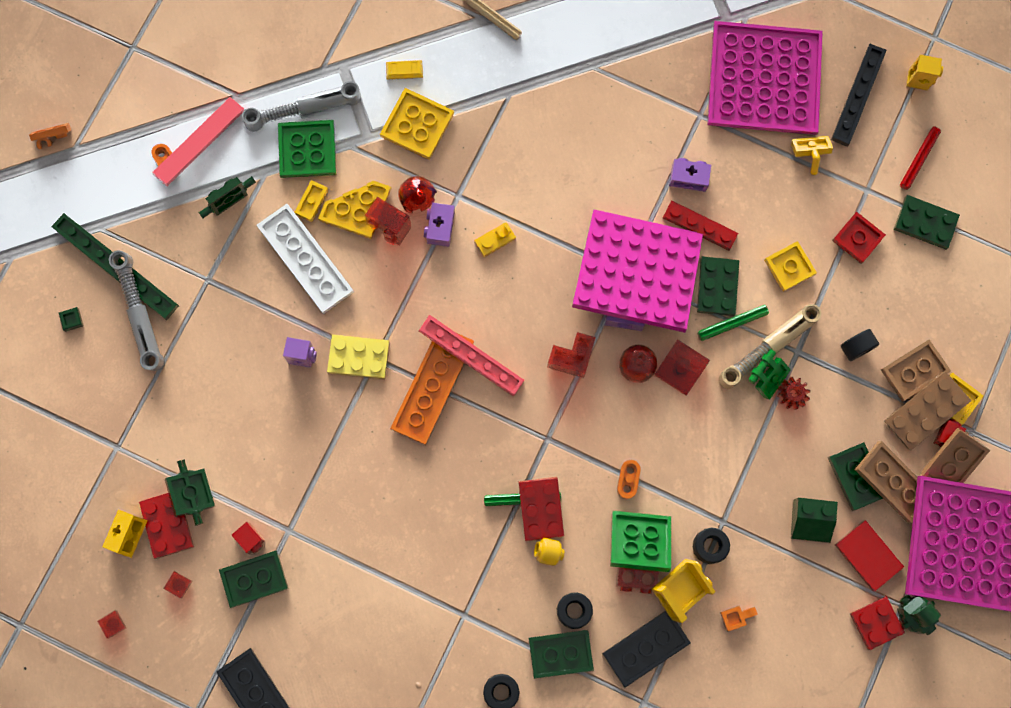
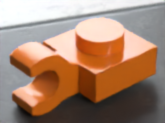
(735, 617)

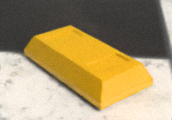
(404, 69)

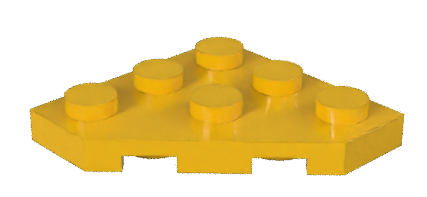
(350, 209)

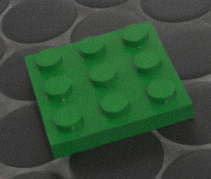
(306, 148)
(641, 541)

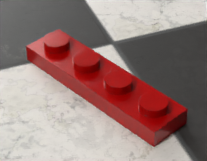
(698, 223)

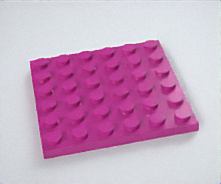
(765, 78)
(638, 271)
(961, 544)

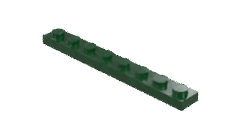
(100, 255)

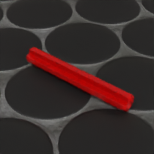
(920, 158)

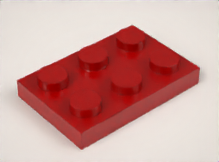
(541, 508)
(165, 531)

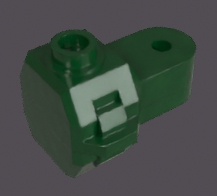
(918, 614)

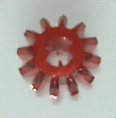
(799, 399)

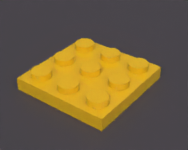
(417, 123)

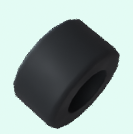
(859, 344)
(720, 537)
(587, 610)
(496, 680)

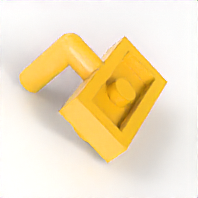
(812, 147)

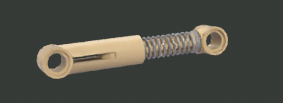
(775, 341)

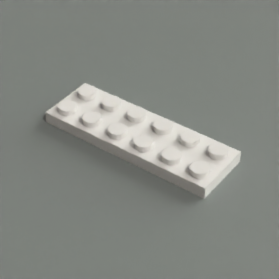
(305, 258)

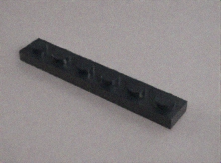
(858, 95)

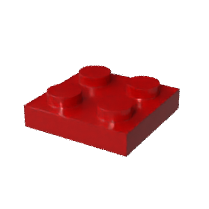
(859, 237)
(877, 623)

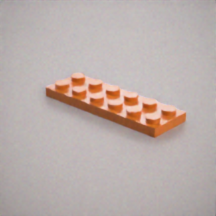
(428, 394)

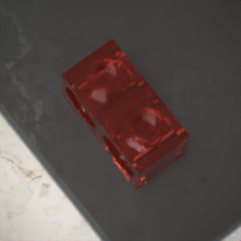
(636, 582)

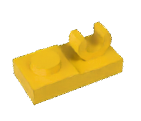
(495, 239)

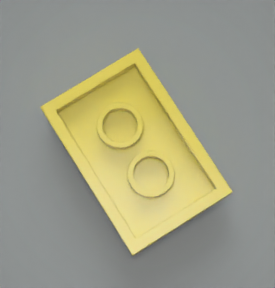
(358, 356)

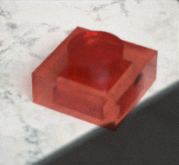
(177, 584)
(112, 624)

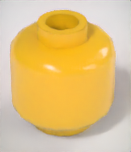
(548, 551)

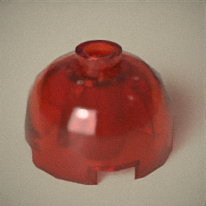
(416, 194)
(638, 363)

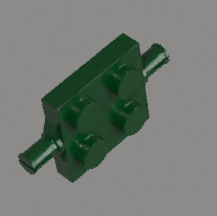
(226, 196)
(189, 492)

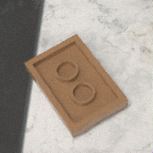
(915, 370)
(956, 458)

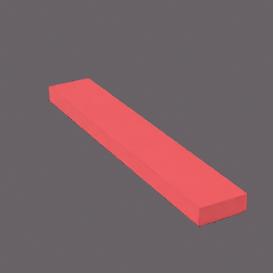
(198, 141)
(471, 355)

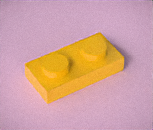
(311, 201)

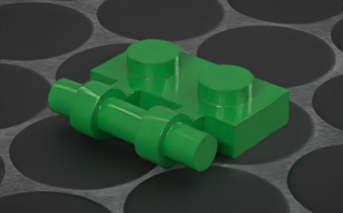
(772, 378)

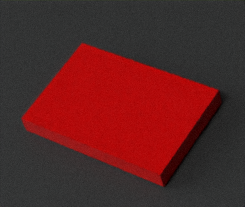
(869, 555)

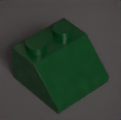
(813, 519)

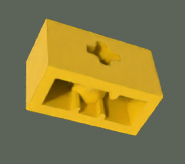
(924, 72)
(124, 533)

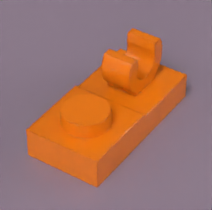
(43, 135)

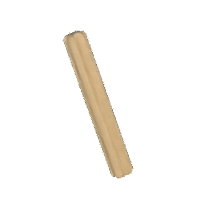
(495, 18)

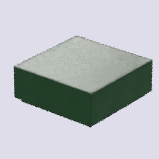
(71, 319)

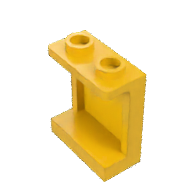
(683, 589)

